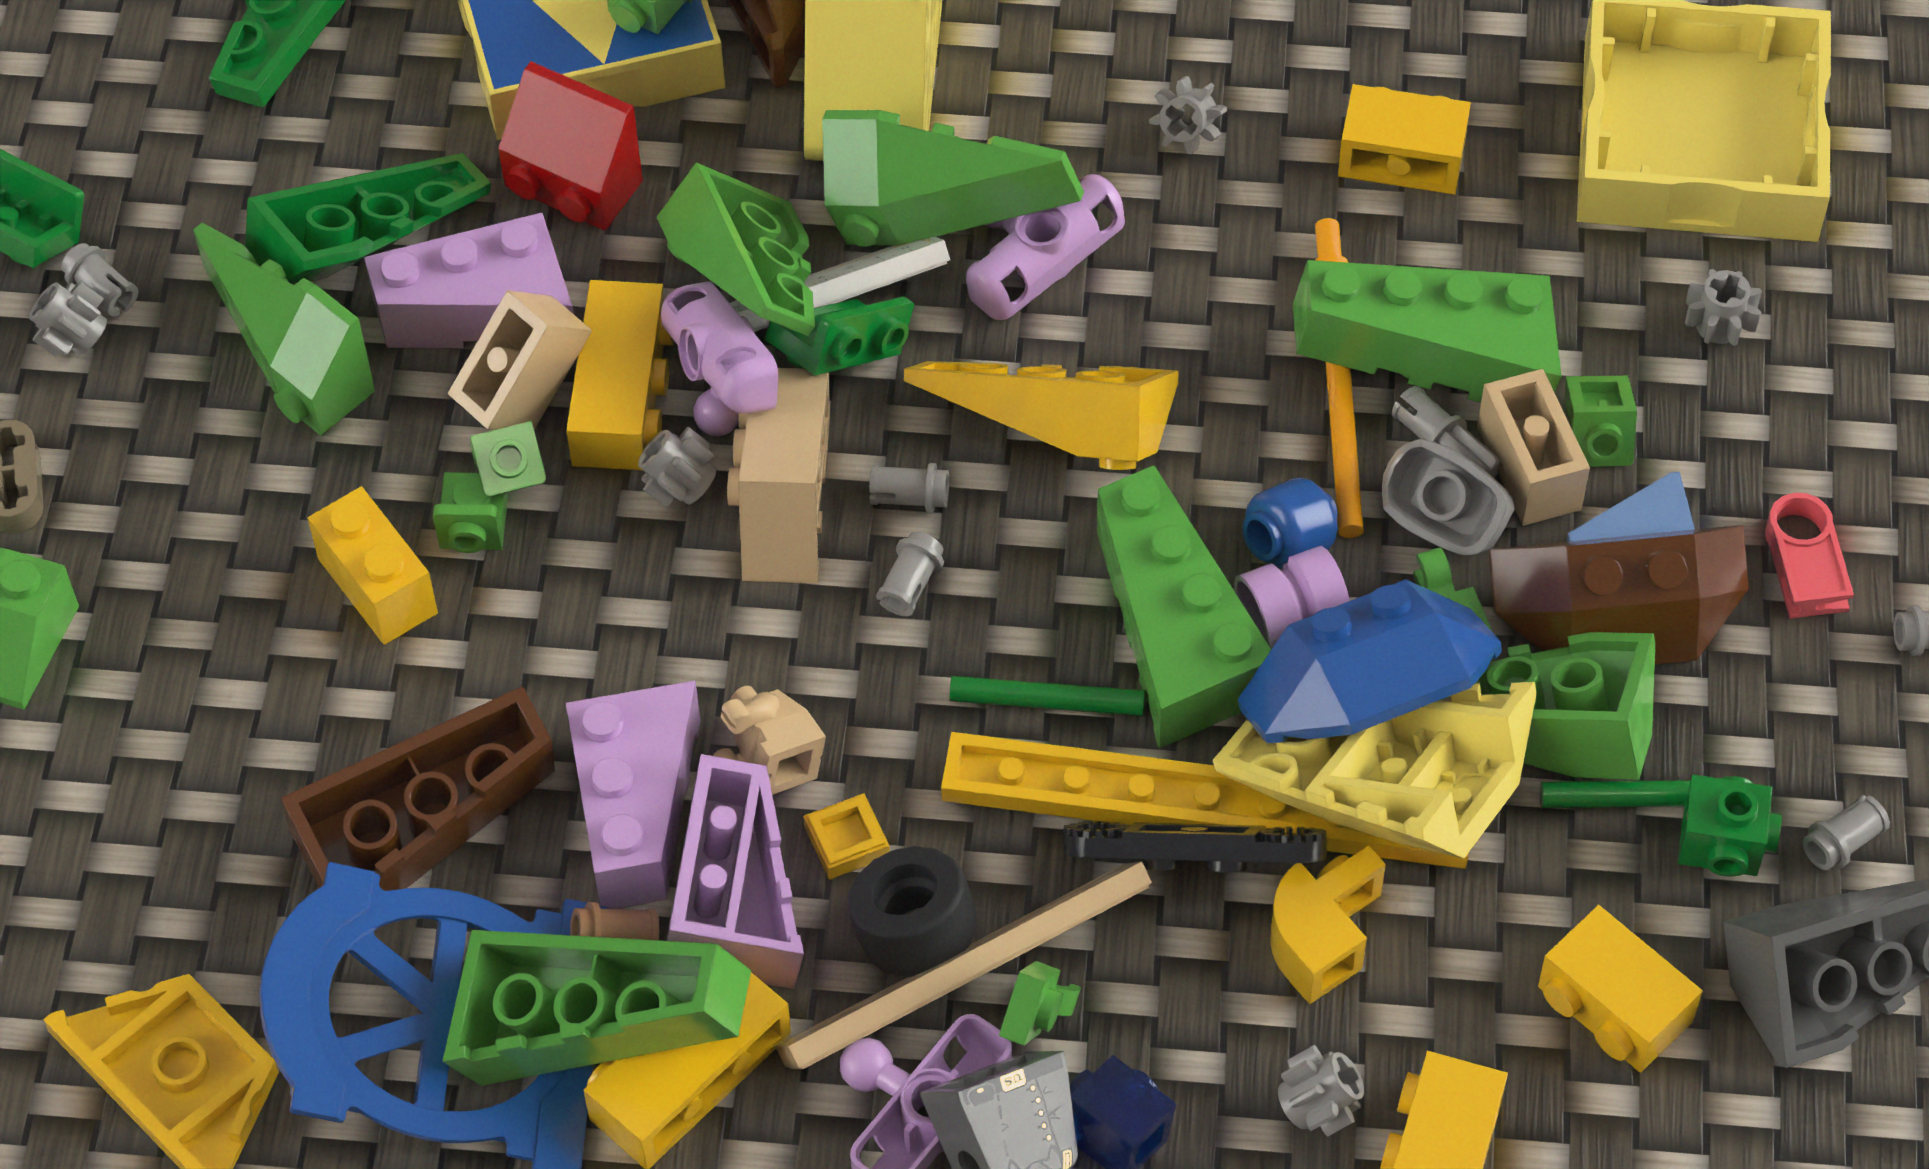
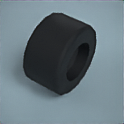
(904, 882)

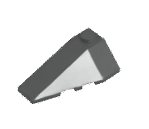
(1828, 965)

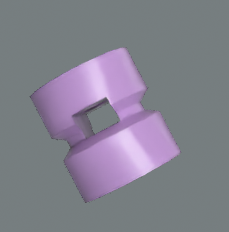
(1297, 592)

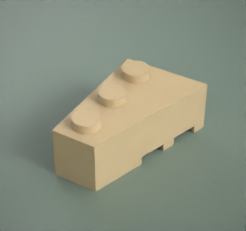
(782, 480)

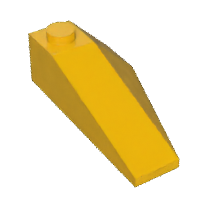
(1097, 414)

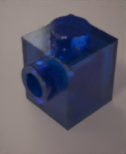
(1119, 1115)

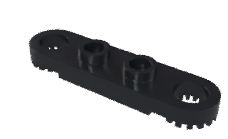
(1222, 846)

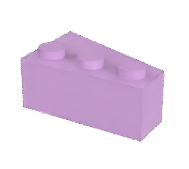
(453, 284)
(633, 782)
(734, 873)

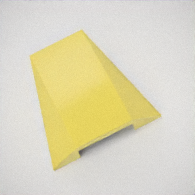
(1412, 780)

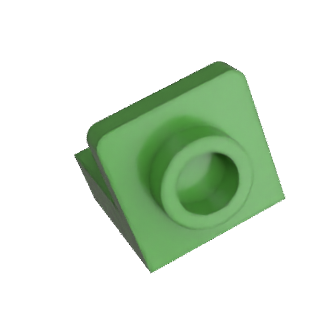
(1602, 418)
(508, 459)
(467, 517)

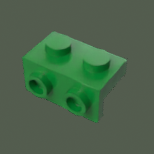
(36, 212)
(846, 335)

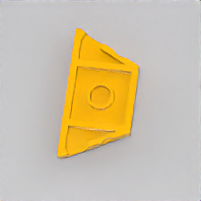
(174, 1068)

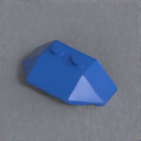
(1367, 664)

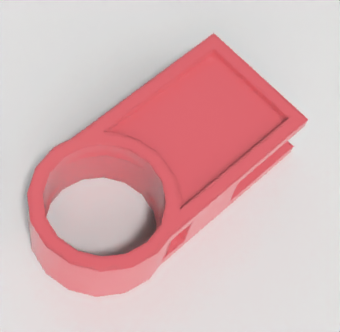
(1808, 570)

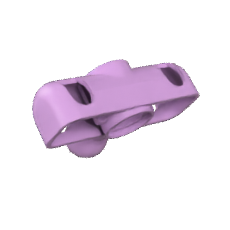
(1043, 248)
(723, 351)
(898, 1129)

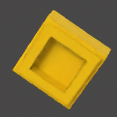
(846, 836)

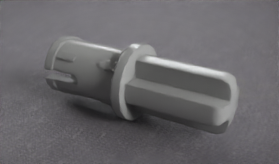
(1436, 425)

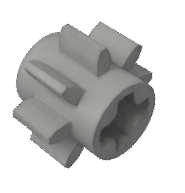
(1202, 118)
(1723, 307)
(67, 318)
(677, 467)
(1320, 1090)

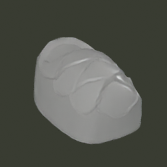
(1445, 498)

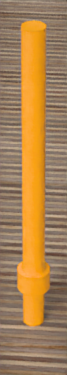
(1341, 410)

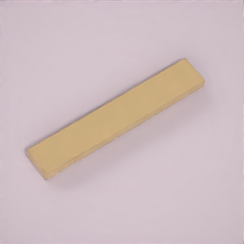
(968, 965)

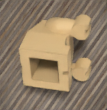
(774, 734)

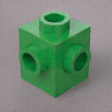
(1727, 825)

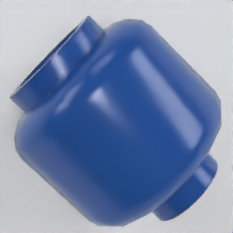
(1289, 521)

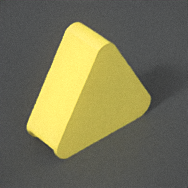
(868, 60)

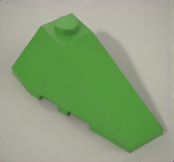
(743, 244)
(296, 333)

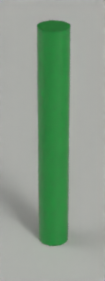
(1046, 695)
(1613, 794)

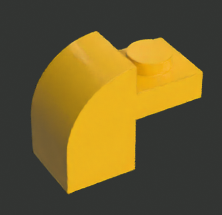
(1311, 922)

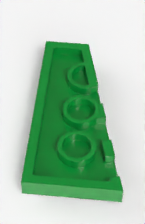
(268, 46)

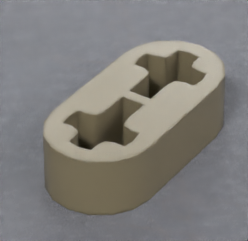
(23, 474)

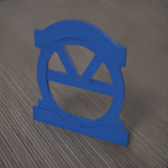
(340, 917)

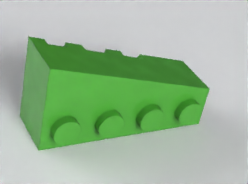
(1428, 323)
(1177, 608)
(585, 1000)

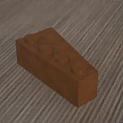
(422, 795)

